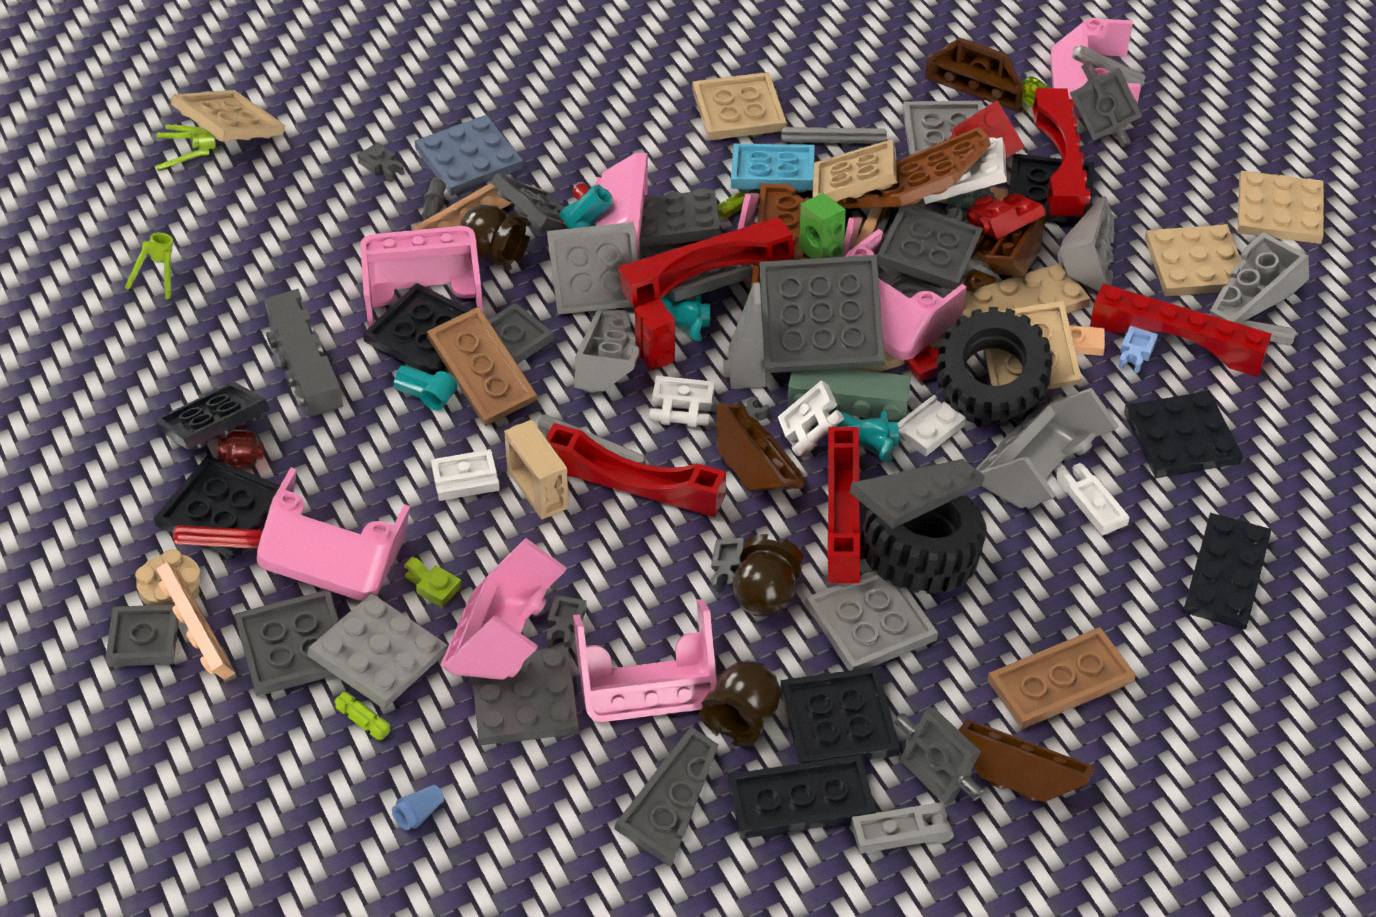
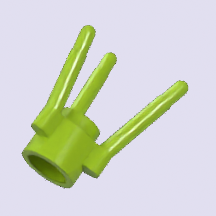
(199, 137)
(160, 251)

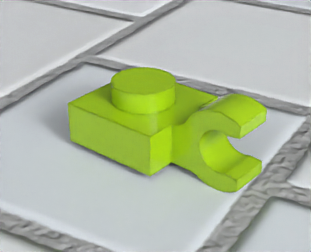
(433, 585)

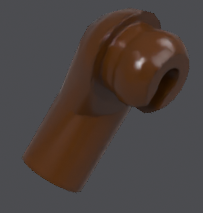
(975, 279)

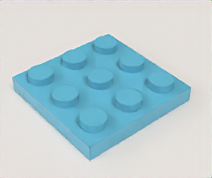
(772, 165)

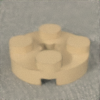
(148, 577)

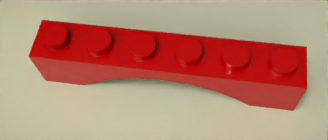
(1067, 186)
(656, 275)
(1235, 344)
(687, 487)
(843, 506)

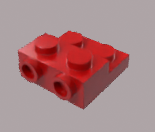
(995, 124)
(1003, 217)

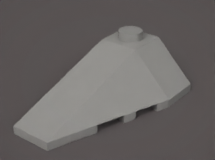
(1088, 247)
(1263, 278)
(746, 348)
(605, 352)

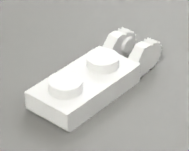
(1093, 499)

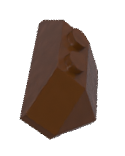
(976, 72)
(1013, 252)
(754, 452)
(1024, 765)

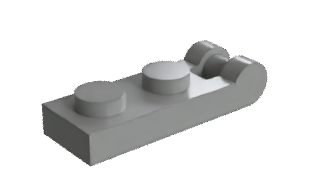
(901, 828)

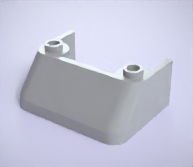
(1040, 443)

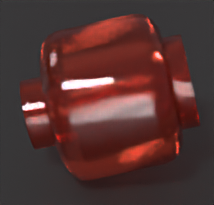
(240, 449)

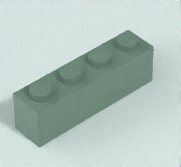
(857, 391)

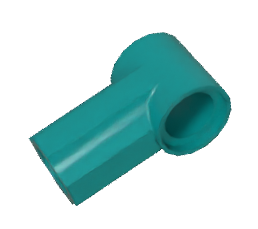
(587, 209)
(431, 389)

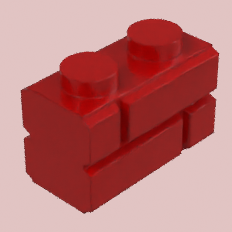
(655, 334)

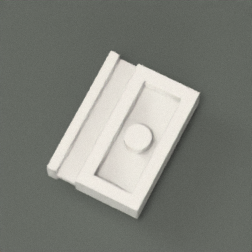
(930, 425)
(465, 475)

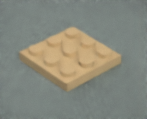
(738, 106)
(228, 115)
(856, 172)
(1280, 207)
(1192, 258)
(1053, 320)

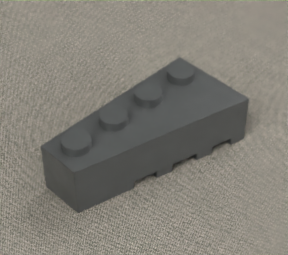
(301, 354)

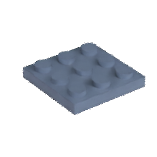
(468, 154)

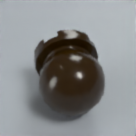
(497, 234)
(766, 575)
(741, 702)

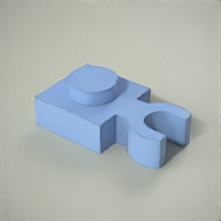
(1137, 347)

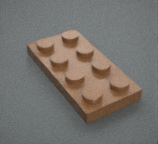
(481, 366)
(1061, 677)

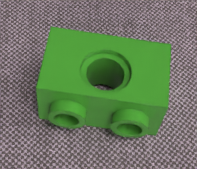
(822, 227)

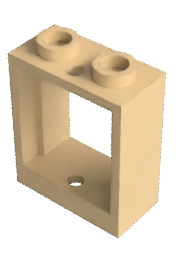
(536, 469)

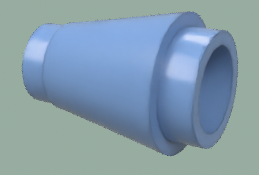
(416, 807)

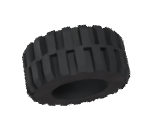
(1003, 332)
(932, 562)

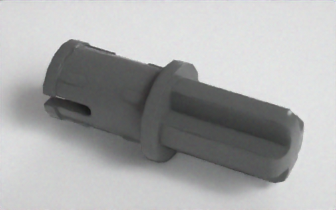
(433, 199)

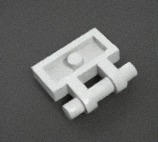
(684, 394)
(805, 413)

